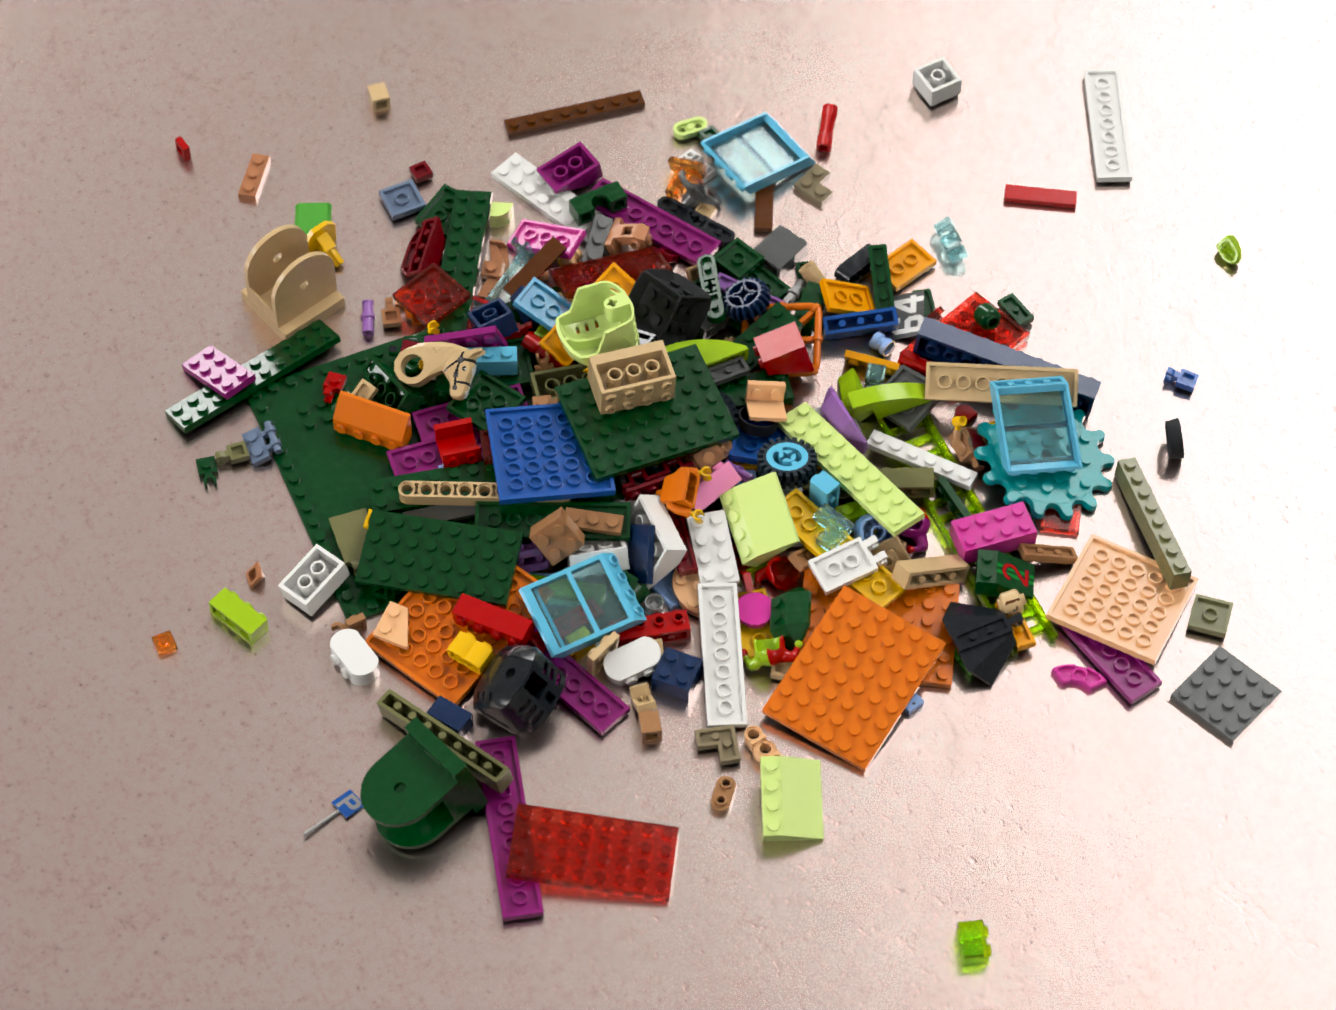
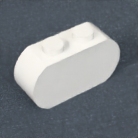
(354, 657)
(632, 661)

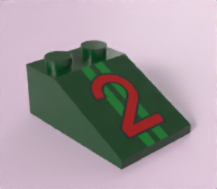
(1001, 572)

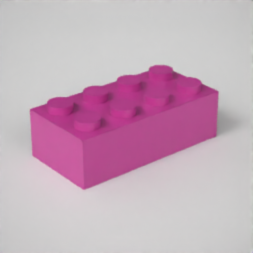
(993, 530)

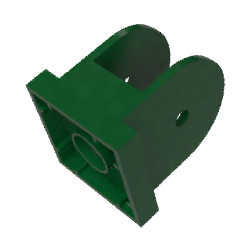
(419, 789)

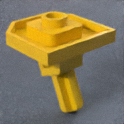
(322, 239)

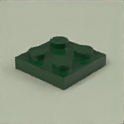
(738, 259)

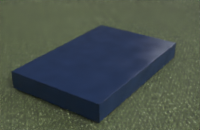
(641, 552)

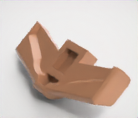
(494, 269)

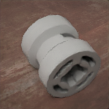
(654, 604)

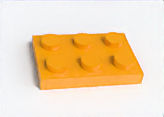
(908, 264)
(845, 297)

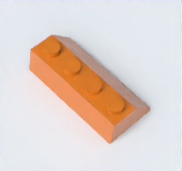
(372, 421)

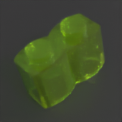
(973, 942)

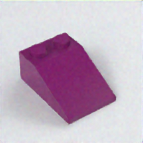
(571, 169)

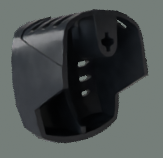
(503, 691)

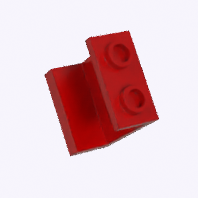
(457, 443)

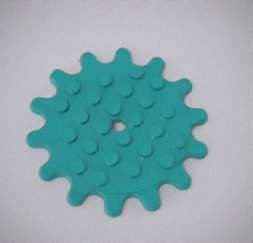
(1051, 490)

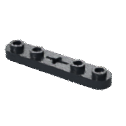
(689, 215)

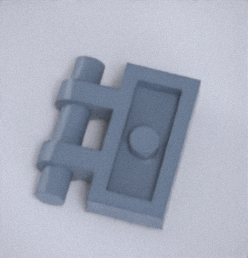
(257, 446)

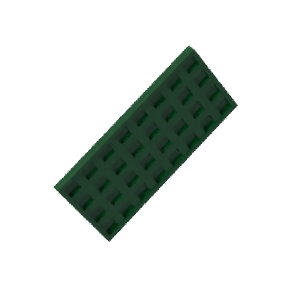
(439, 557)

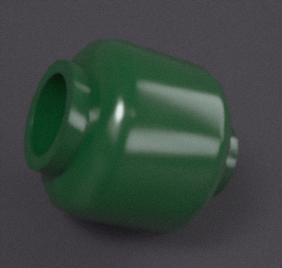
(987, 316)

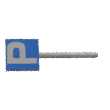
(346, 804)

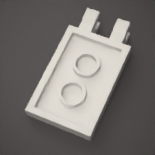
(847, 564)

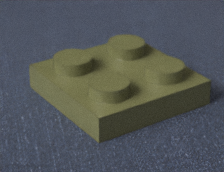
(1210, 615)

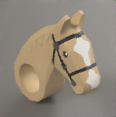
(439, 358)

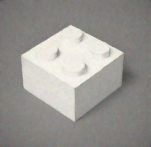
(937, 81)

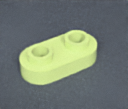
(689, 128)

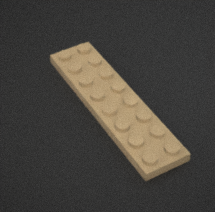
(971, 381)

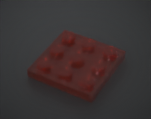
(431, 295)

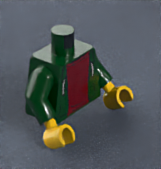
(416, 364)

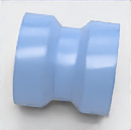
(881, 343)

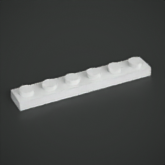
(919, 458)

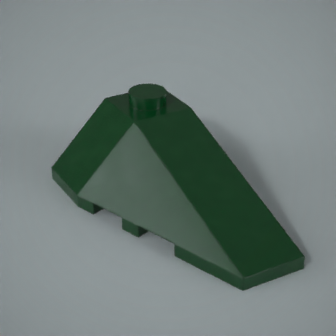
(391, 390)

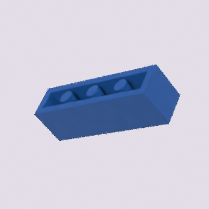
(859, 323)

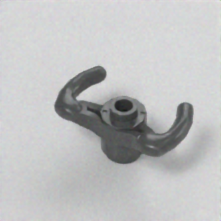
(696, 193)

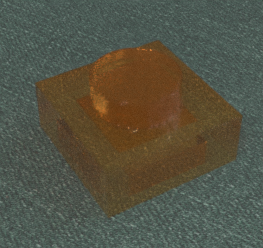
(164, 643)

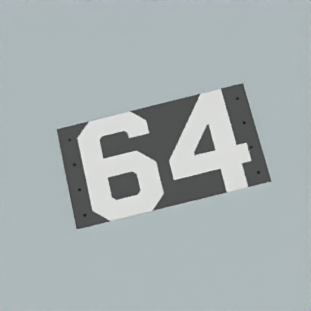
(909, 313)

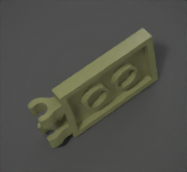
(350, 536)

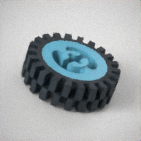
(789, 459)

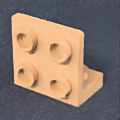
(765, 401)

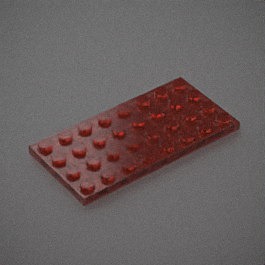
(592, 852)

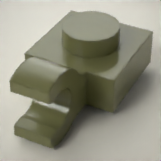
(234, 452)

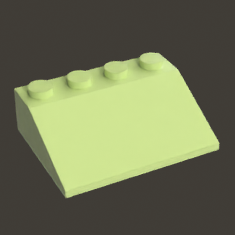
(759, 519)
(791, 799)

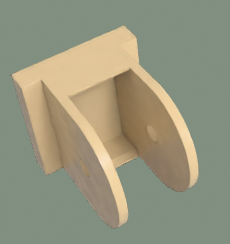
(293, 286)

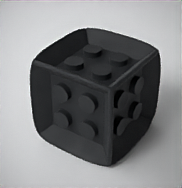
(669, 305)

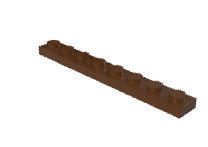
(574, 113)

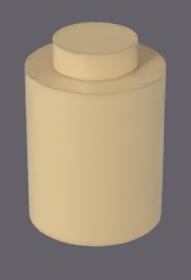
(811, 272)

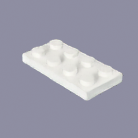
(713, 548)

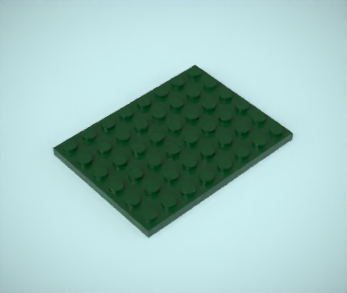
(654, 432)

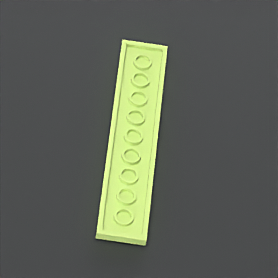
(852, 470)

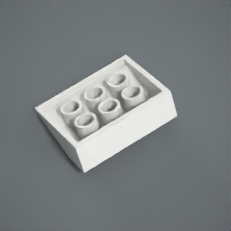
(667, 543)

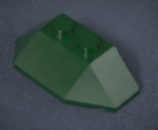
(791, 615)

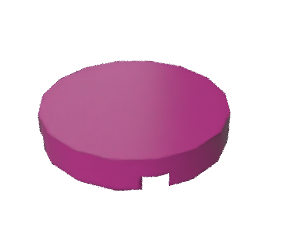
(754, 610)

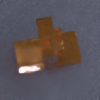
(692, 169)

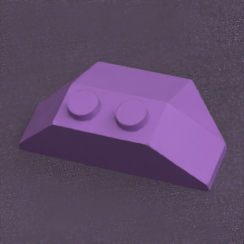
(838, 417)

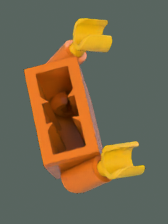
(681, 491)

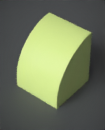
(500, 214)

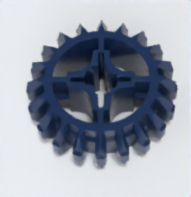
(746, 299)

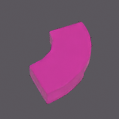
(1076, 675)

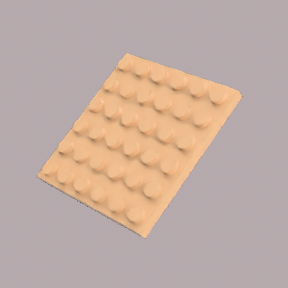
(1120, 600)

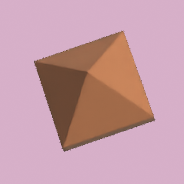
(254, 575)

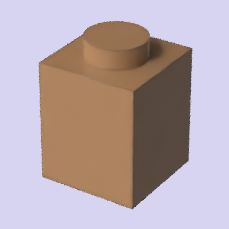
(650, 726)

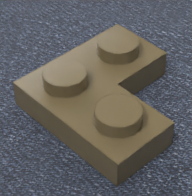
(811, 185)
(723, 739)

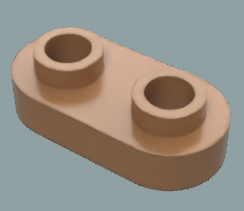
(723, 793)

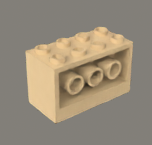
(631, 377)

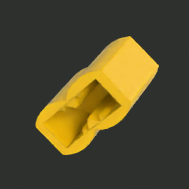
(470, 652)

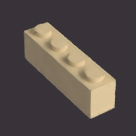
(930, 571)

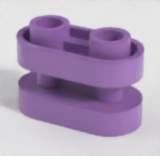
(537, 560)

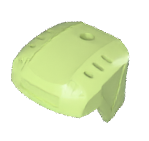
(614, 318)

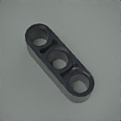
(854, 267)

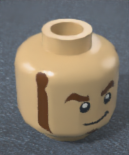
(1011, 602)

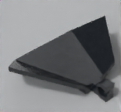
(981, 638)

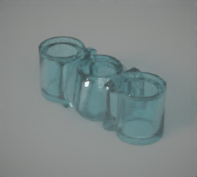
(951, 240)

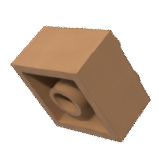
(557, 536)

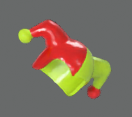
(770, 653)

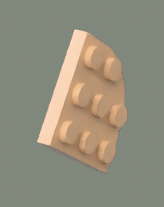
(686, 591)

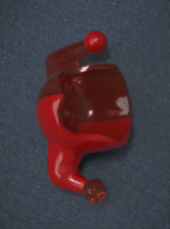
(779, 572)

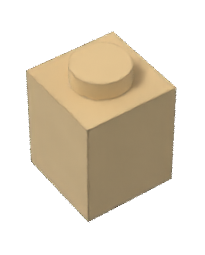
(378, 97)

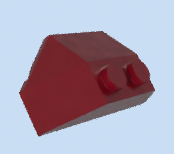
(424, 248)

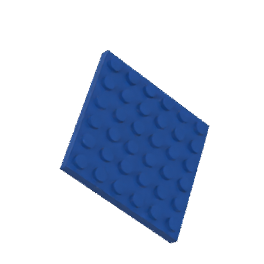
(539, 456)

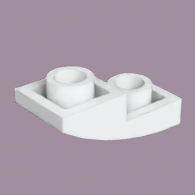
(694, 156)

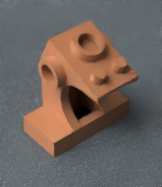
(621, 234)

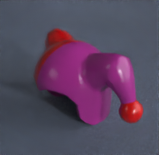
(918, 534)

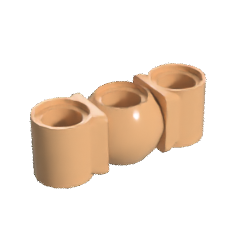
(760, 744)

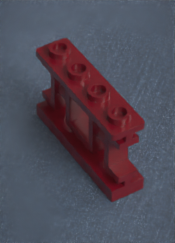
(651, 483)

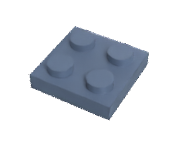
(402, 199)

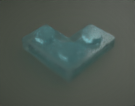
(836, 527)

